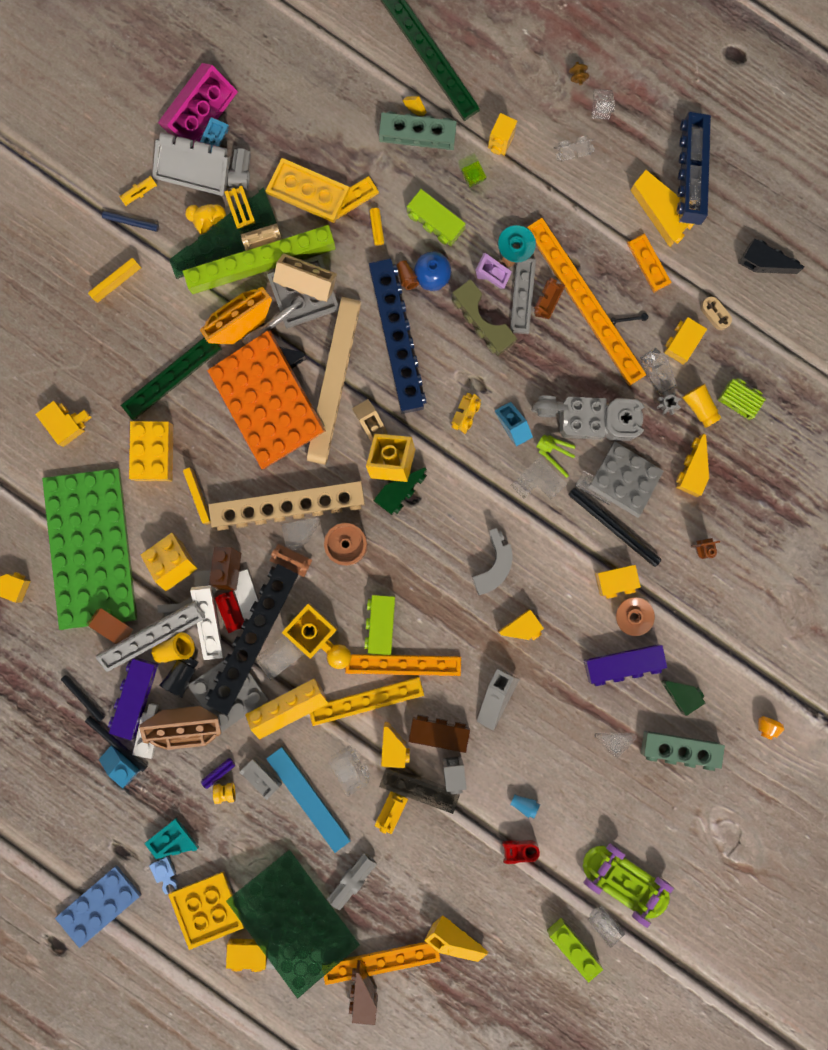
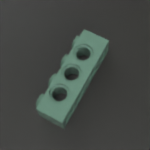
(408, 136)
(713, 751)

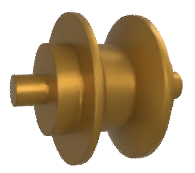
(579, 73)

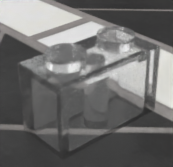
(279, 658)

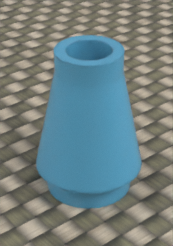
(525, 805)

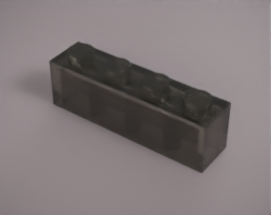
(418, 789)

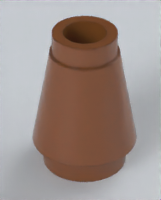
(407, 275)

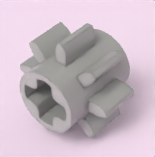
(673, 401)

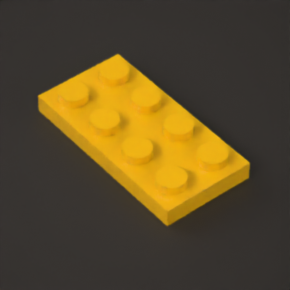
(307, 190)

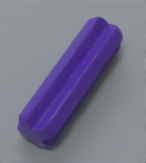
(216, 774)

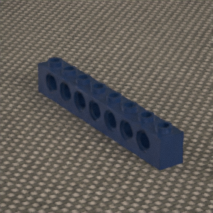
(379, 271)

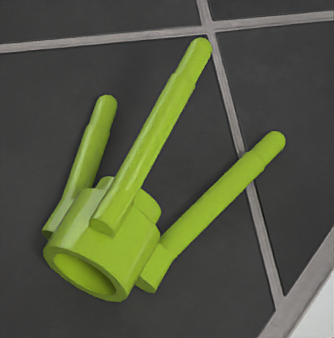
(547, 444)

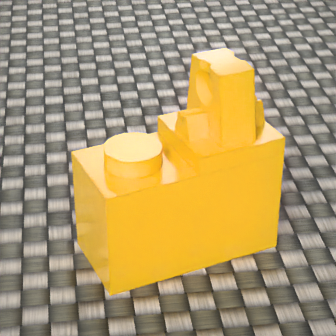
(61, 425)

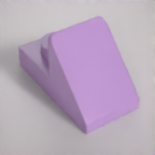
(492, 271)

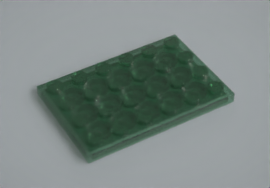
(293, 923)

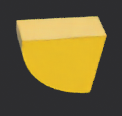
(415, 105)

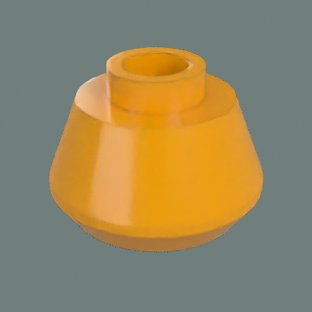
(769, 727)

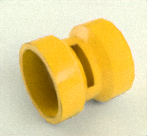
(224, 793)

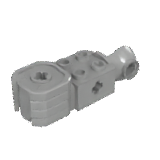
(594, 417)

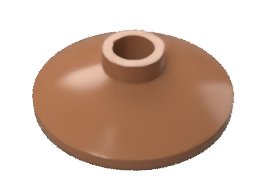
(644, 620)

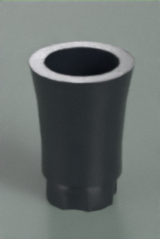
(179, 676)

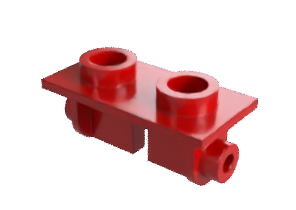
(230, 611)

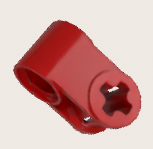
(518, 851)

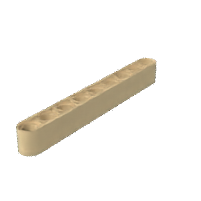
(334, 378)

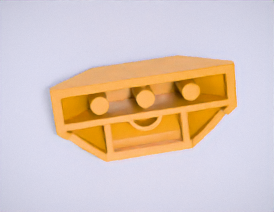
(237, 317)

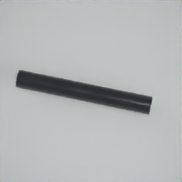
(82, 698)

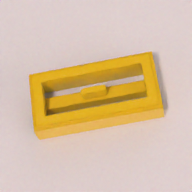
(234, 192)

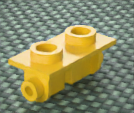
(470, 405)
(391, 812)

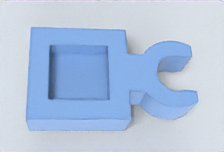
(163, 871)

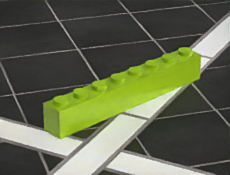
(258, 259)

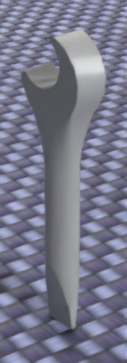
(272, 323)

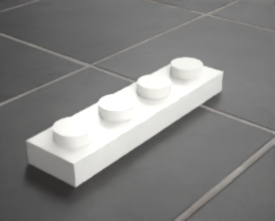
(208, 628)

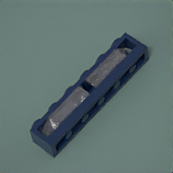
(694, 168)

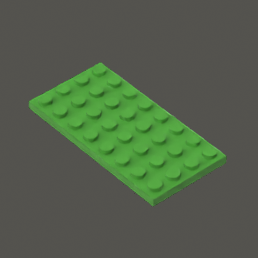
(89, 547)

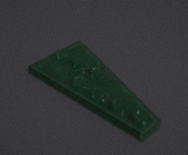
(224, 237)

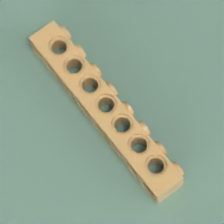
(219, 510)

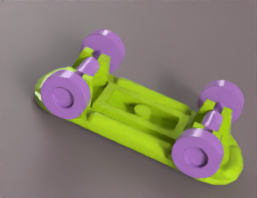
(626, 882)

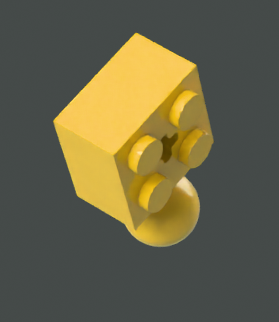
(337, 655)

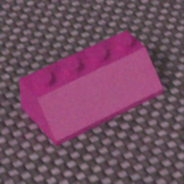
(200, 99)

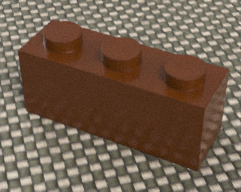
(439, 733)

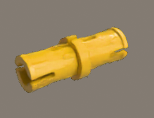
(138, 191)

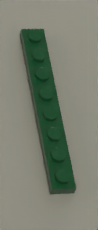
(432, 57)

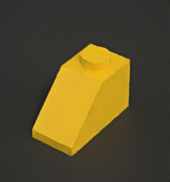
(13, 587)
(523, 627)

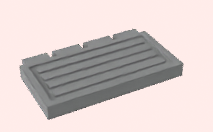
(191, 166)

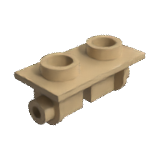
(261, 237)

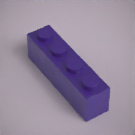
(625, 664)
(133, 698)

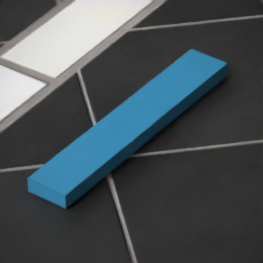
(308, 799)

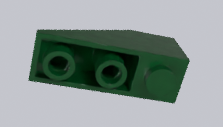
(395, 492)

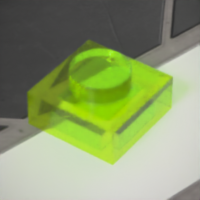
(473, 174)

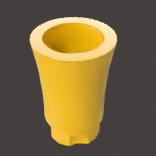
(702, 405)
(176, 648)

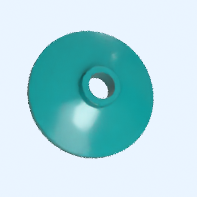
(520, 236)

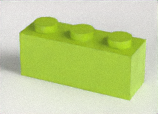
(435, 218)
(380, 624)
(574, 950)

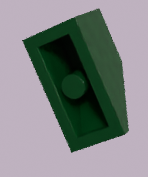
(684, 696)

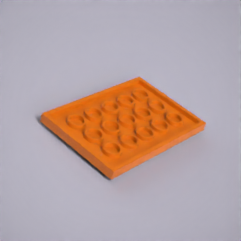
(266, 400)

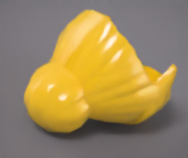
(205, 216)

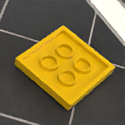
(204, 910)

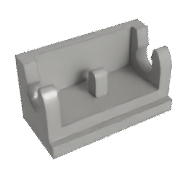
(260, 778)

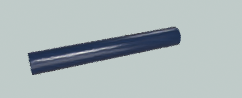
(130, 221)

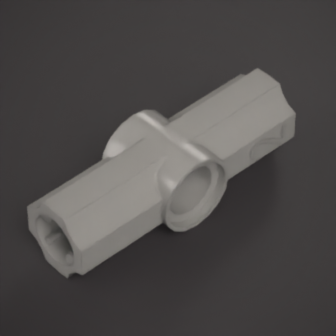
(352, 881)

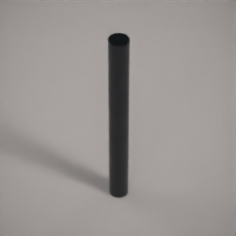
(116, 744)

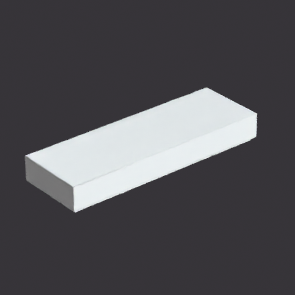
(246, 596)

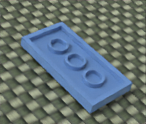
(98, 906)

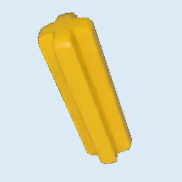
(376, 226)

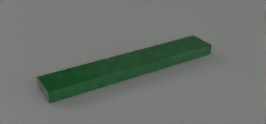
(170, 378)

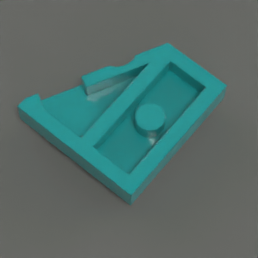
(171, 841)

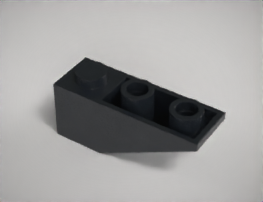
(764, 259)

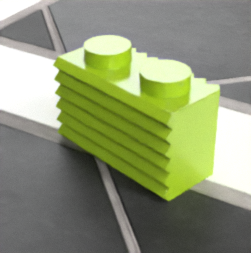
(741, 398)

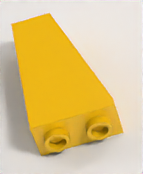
(660, 206)

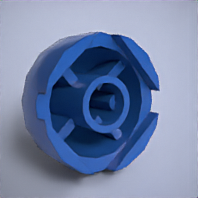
(433, 271)

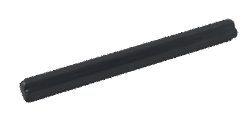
(615, 527)

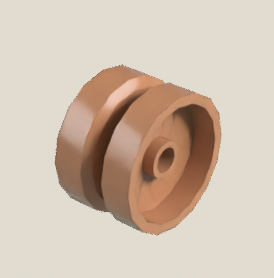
(335, 549)

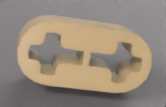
(720, 312)

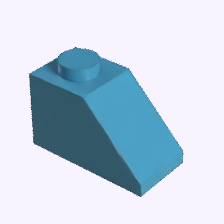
(514, 423)
(118, 767)

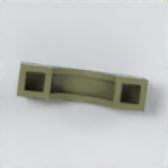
(497, 336)

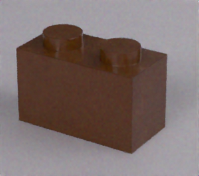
(225, 568)

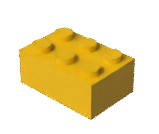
(151, 451)

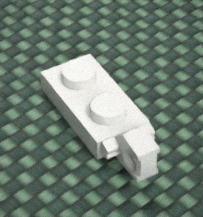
(143, 749)

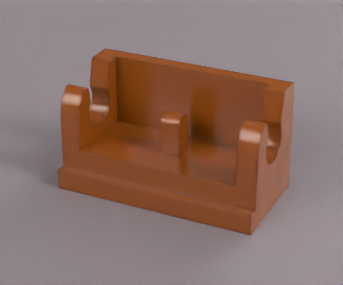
(109, 626)

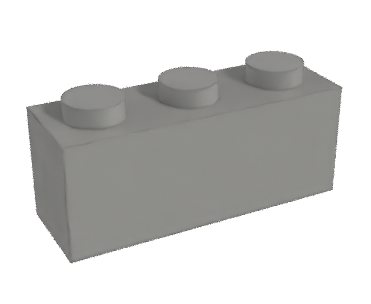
(454, 775)

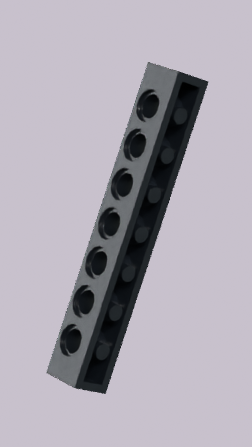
(224, 704)

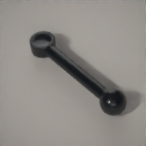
(643, 317)

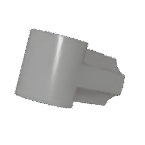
(239, 174)

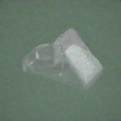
(602, 104)

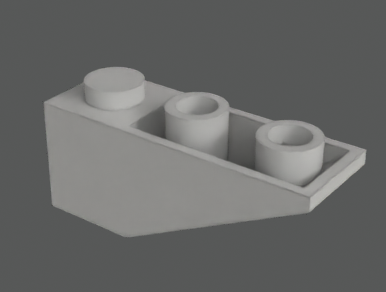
(497, 698)

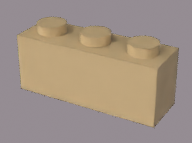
(304, 277)

